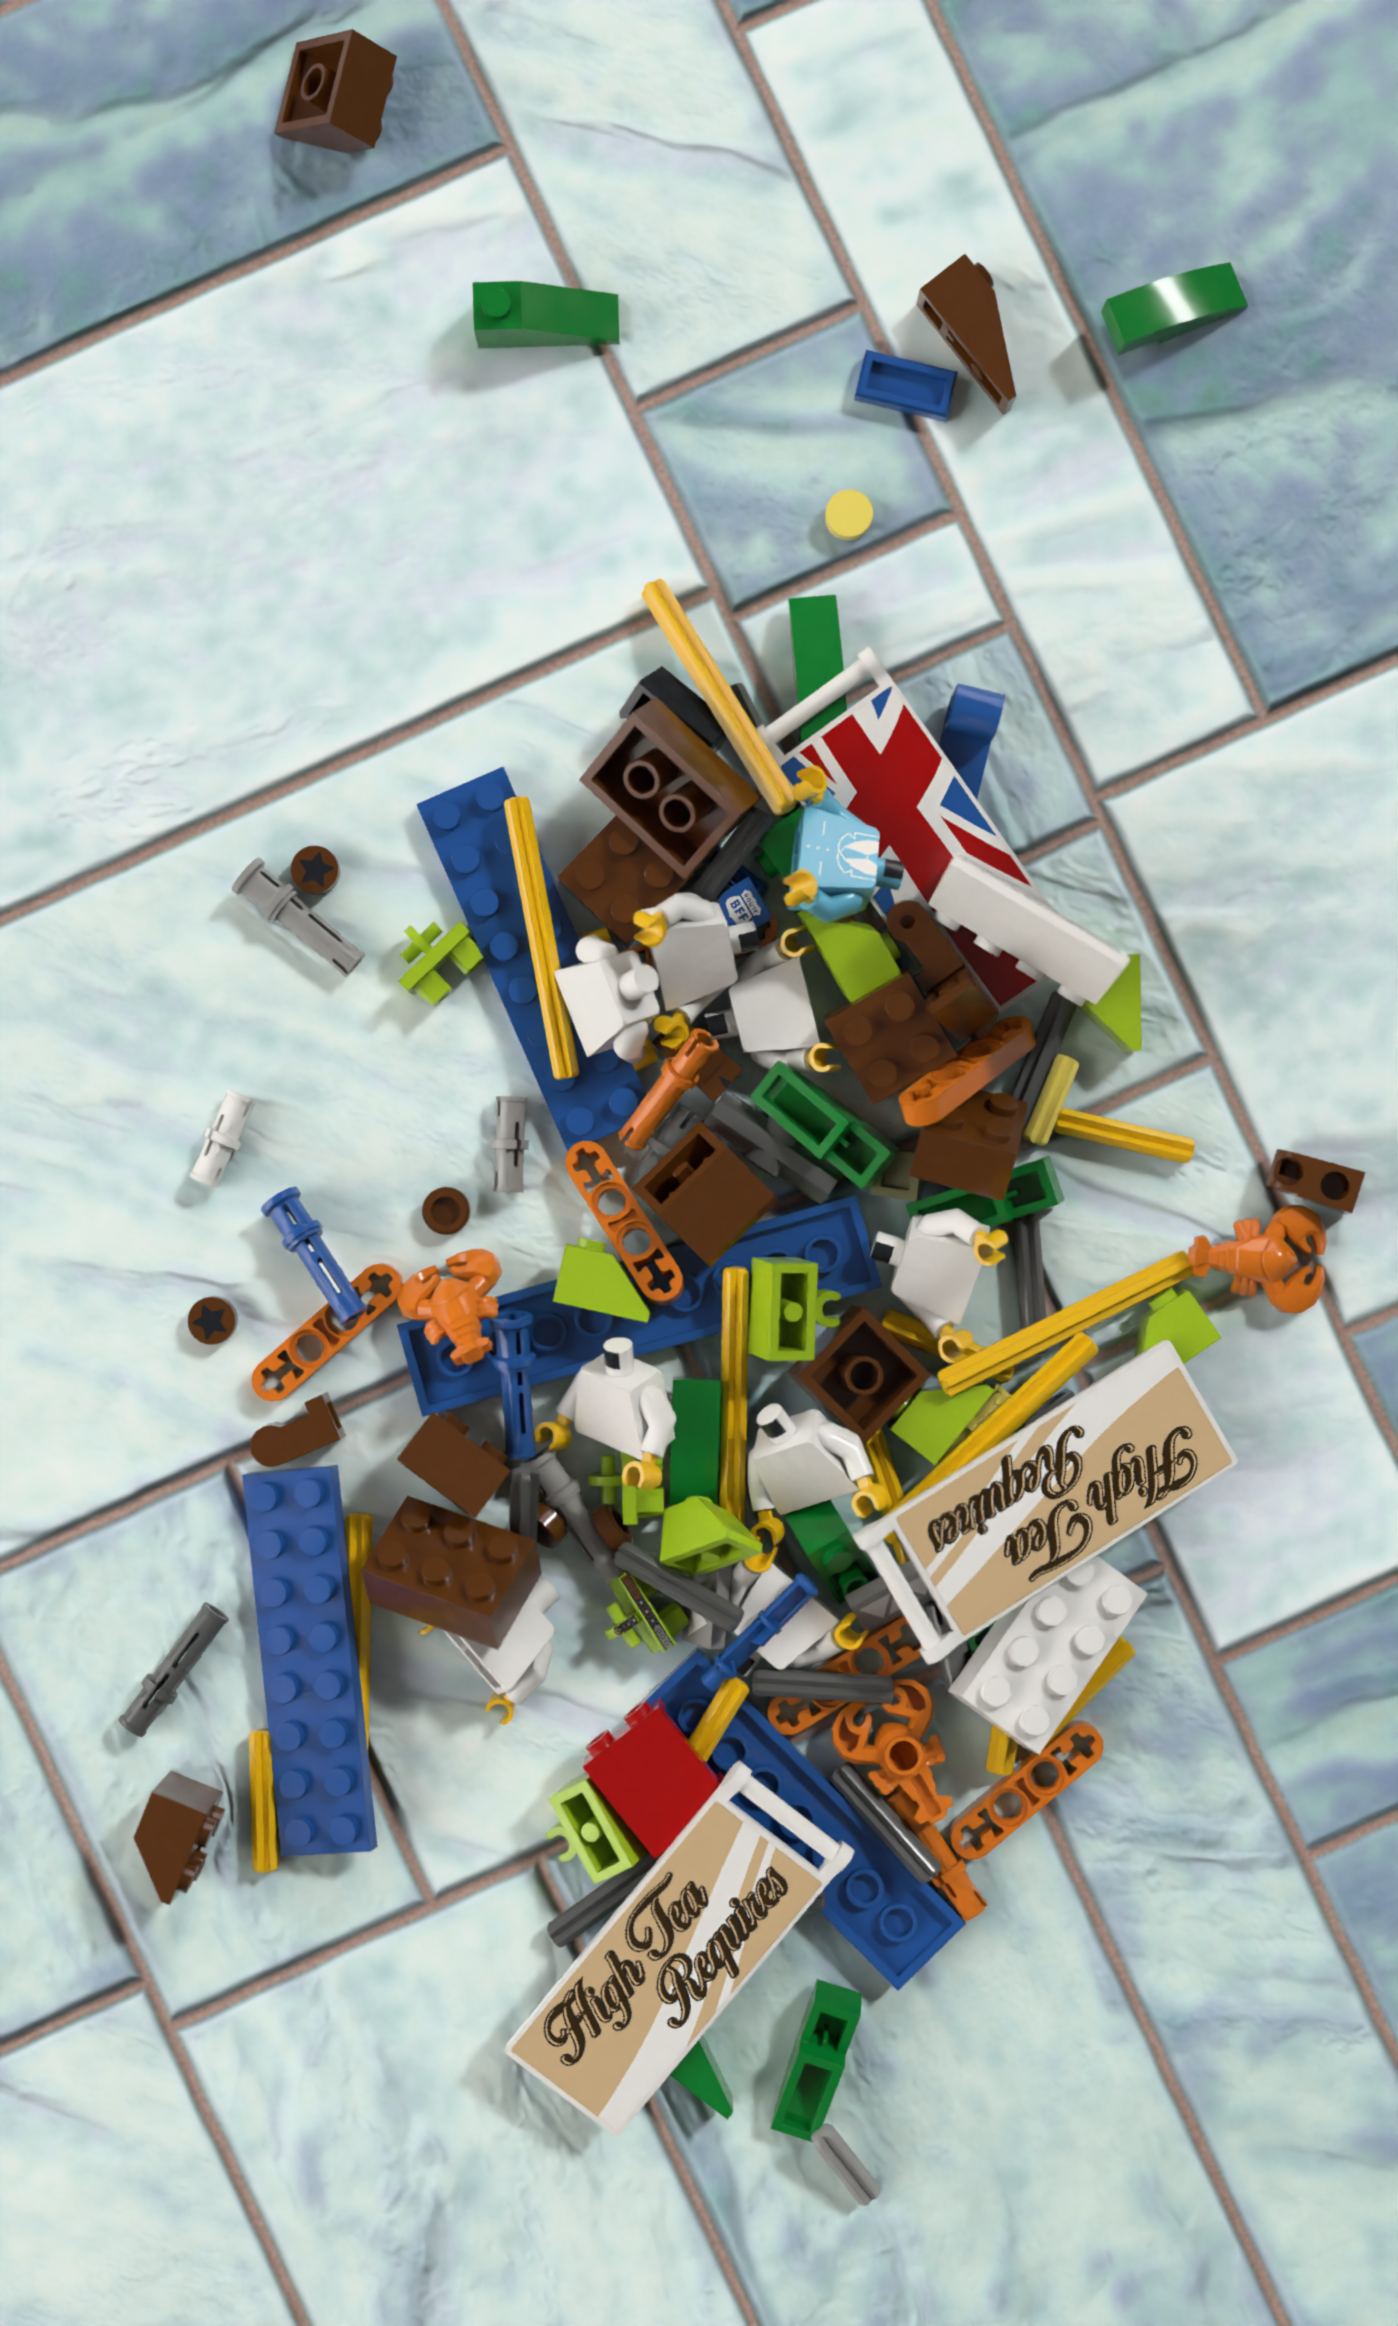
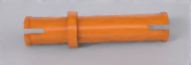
(677, 1076)
(952, 1876)

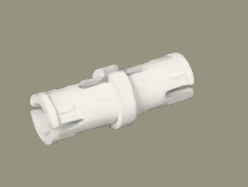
(222, 1138)

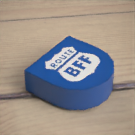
(744, 904)

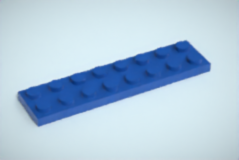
(477, 855)
(309, 1661)
(875, 1896)

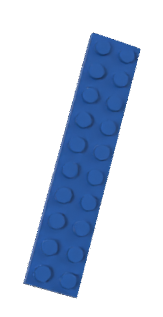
(571, 1336)

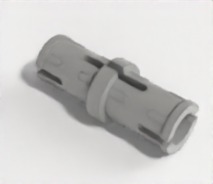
(509, 1144)

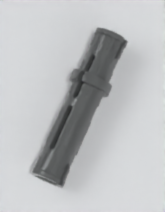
(141, 1713)

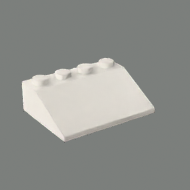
(1028, 930)

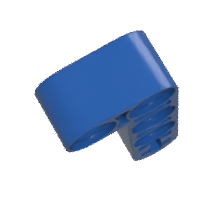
(968, 731)

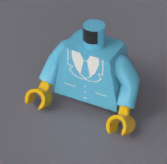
(834, 855)

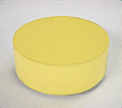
(848, 515)

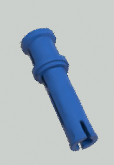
(298, 1238)
(514, 1363)

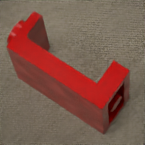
(651, 1775)

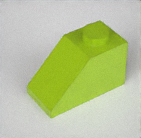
(854, 954)
(1120, 1008)
(597, 1282)
(1177, 1319)
(934, 1420)
(704, 1537)

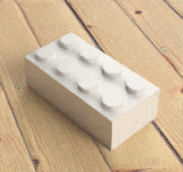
(1047, 1652)

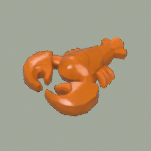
(1268, 1258)
(455, 1305)
(897, 1748)

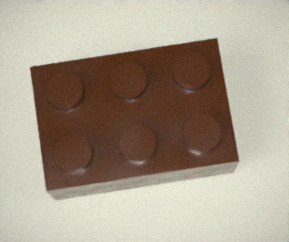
(670, 787)
(452, 1572)

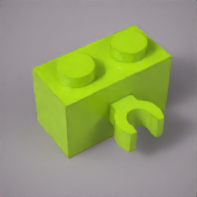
(786, 1308)
(593, 1830)

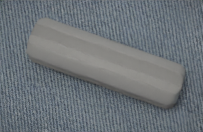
(845, 2164)

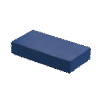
(905, 386)

